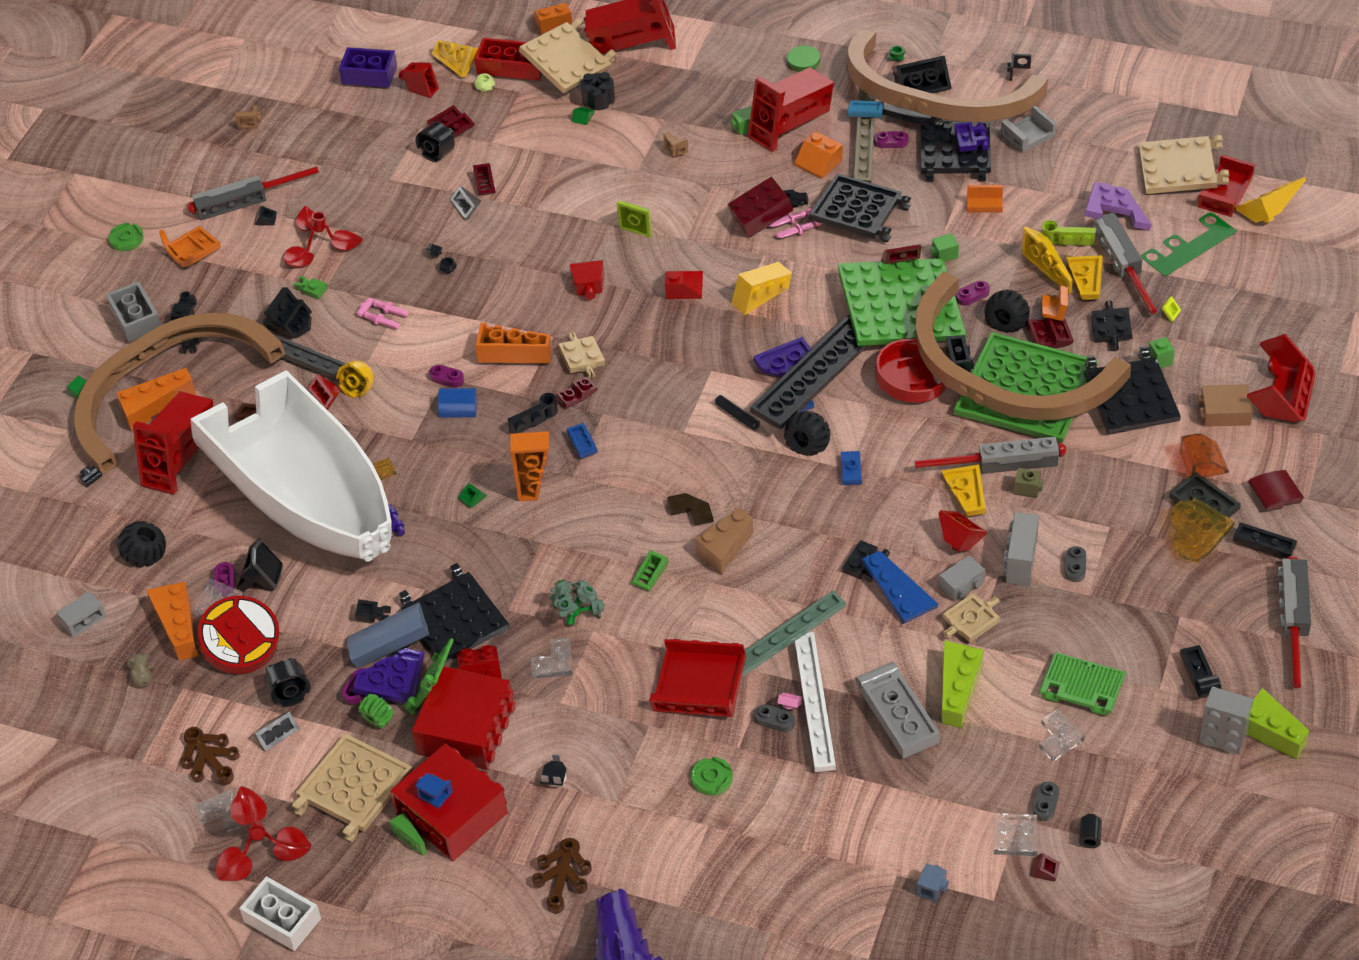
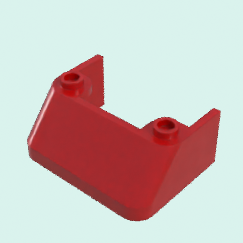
(1293, 382)

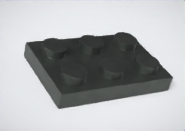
(1203, 490)

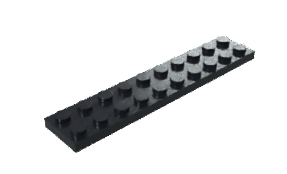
(809, 376)

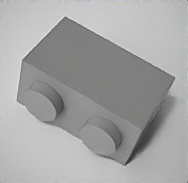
(962, 578)
(81, 614)

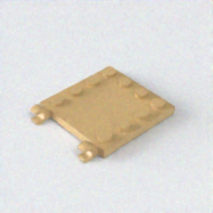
(566, 56)
(1180, 164)
(352, 784)

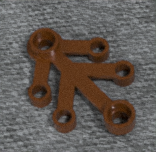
(207, 753)
(562, 870)

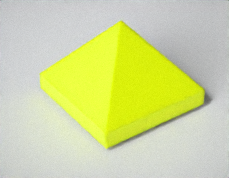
(1171, 309)

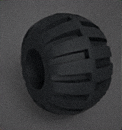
(1007, 311)
(807, 433)
(141, 544)

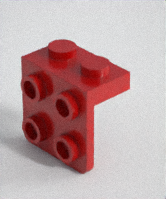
(480, 661)

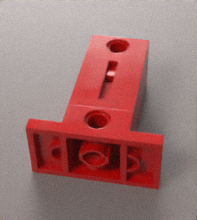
(629, 24)
(787, 105)
(168, 442)

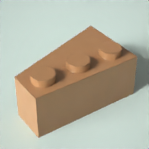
(724, 539)

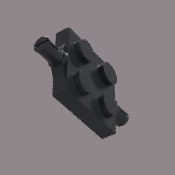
(1112, 325)

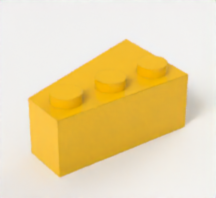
(759, 286)

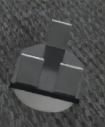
(554, 772)

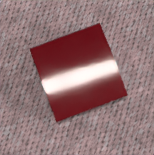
(453, 119)
(901, 254)
(1049, 332)
(1275, 489)

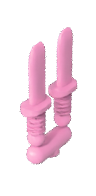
(797, 228)
(378, 319)

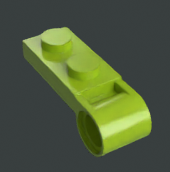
(1068, 235)

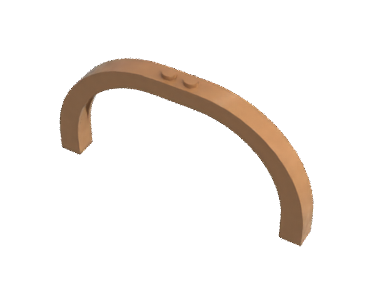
(935, 105)
(147, 347)
(993, 397)

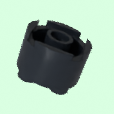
(597, 90)
(435, 141)
(287, 682)

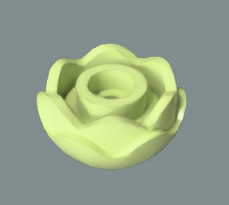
(484, 82)

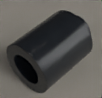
(1090, 831)

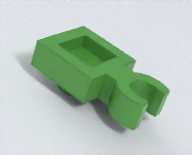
(312, 288)

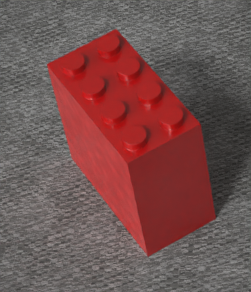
(466, 714)
(465, 815)

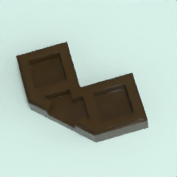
(684, 503)

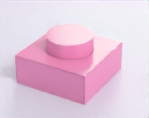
(790, 701)

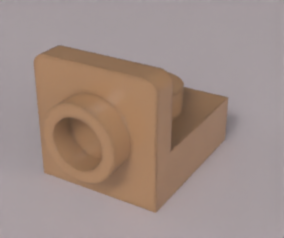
(249, 119)
(675, 146)

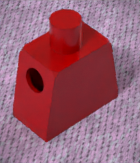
(420, 78)
(588, 278)

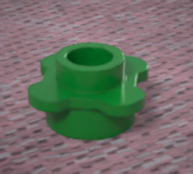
(897, 53)

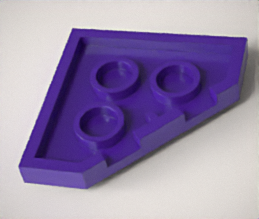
(782, 358)
(391, 677)

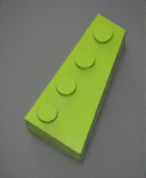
(960, 679)

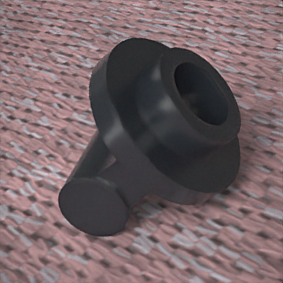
(89, 475)

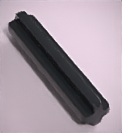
(737, 412)

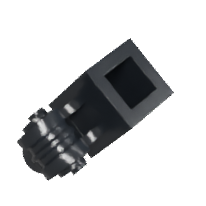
(185, 306)

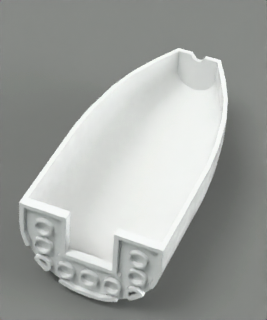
(300, 469)

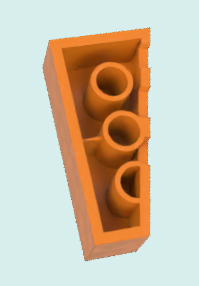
(512, 346)
(151, 397)
(528, 462)
(174, 612)

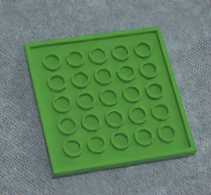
(886, 300)
(1025, 370)

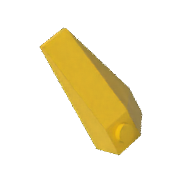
(1270, 203)
(1044, 256)

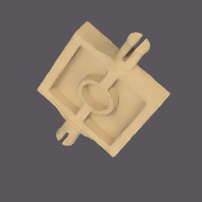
(581, 354)
(971, 617)

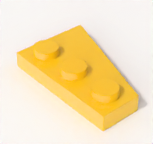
(455, 56)
(1087, 275)
(967, 488)

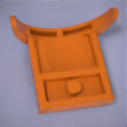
(190, 246)

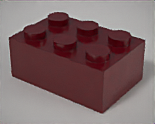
(760, 207)

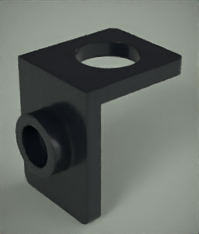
(1014, 63)

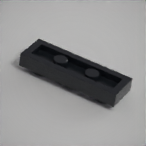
(1264, 540)

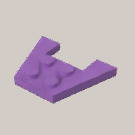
(1115, 200)

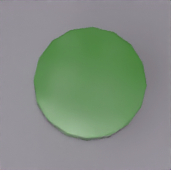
(803, 58)
(126, 237)
(711, 776)

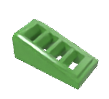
(650, 558)
(405, 830)

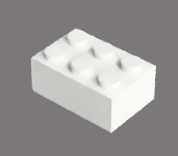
(280, 913)

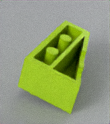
(1276, 726)

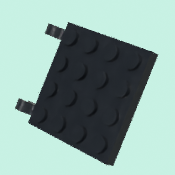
(942, 154)
(858, 206)
(1141, 400)
(458, 612)

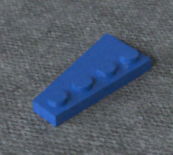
(899, 589)

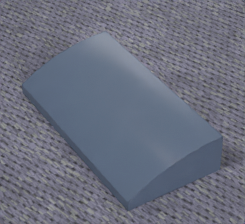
(387, 635)

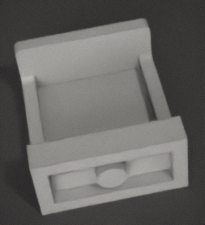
(1029, 130)

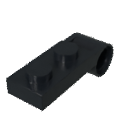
(534, 415)
(1199, 670)

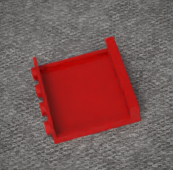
(699, 678)

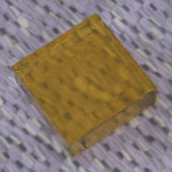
(384, 468)

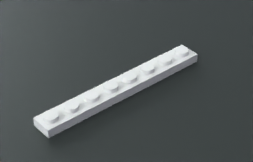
(815, 703)

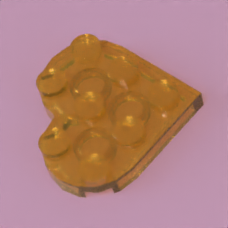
(1198, 529)

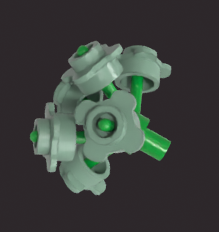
(566, 605)

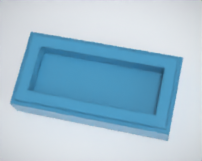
(865, 109)

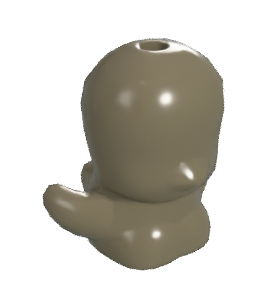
(140, 670)

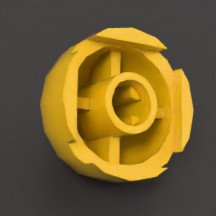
(355, 378)

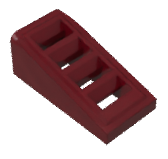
(483, 169)

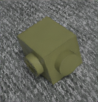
(1028, 483)

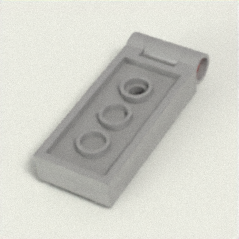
(898, 710)

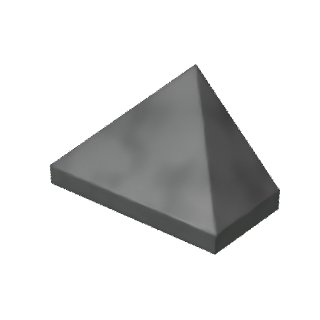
(465, 202)
(276, 730)

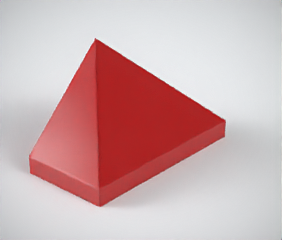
(323, 391)

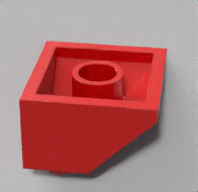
(684, 284)
(959, 530)

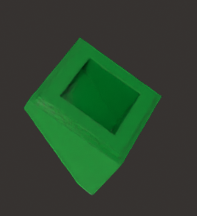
(582, 115)
(76, 386)
(471, 495)

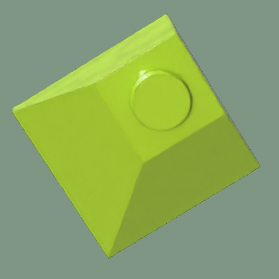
(634, 218)

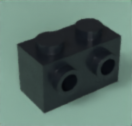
(959, 352)

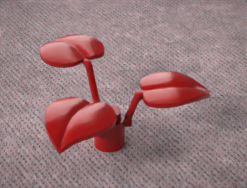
(316, 221)
(250, 810)

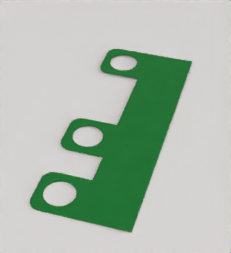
(1188, 251)

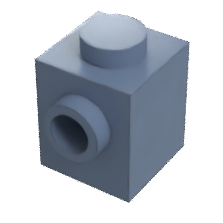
(932, 882)

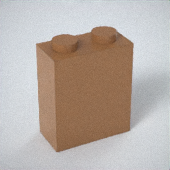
(1225, 405)

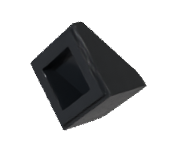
(265, 216)

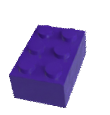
(368, 67)

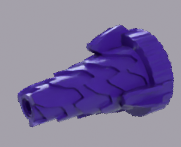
(618, 930)

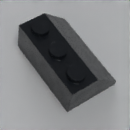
(924, 75)

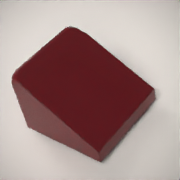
(1045, 867)

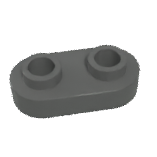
(1075, 562)
(774, 717)
(1046, 799)

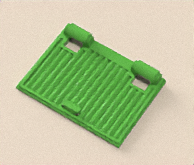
(430, 678)
(1082, 683)

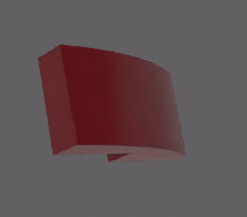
(577, 393)

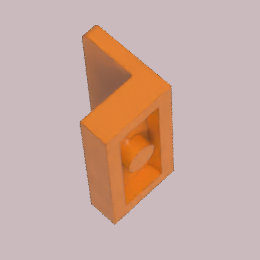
(985, 198)
(1055, 307)

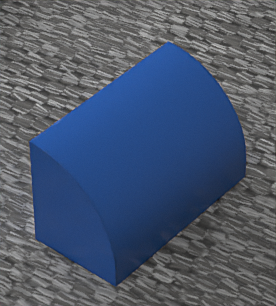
(457, 402)

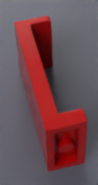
(1228, 196)

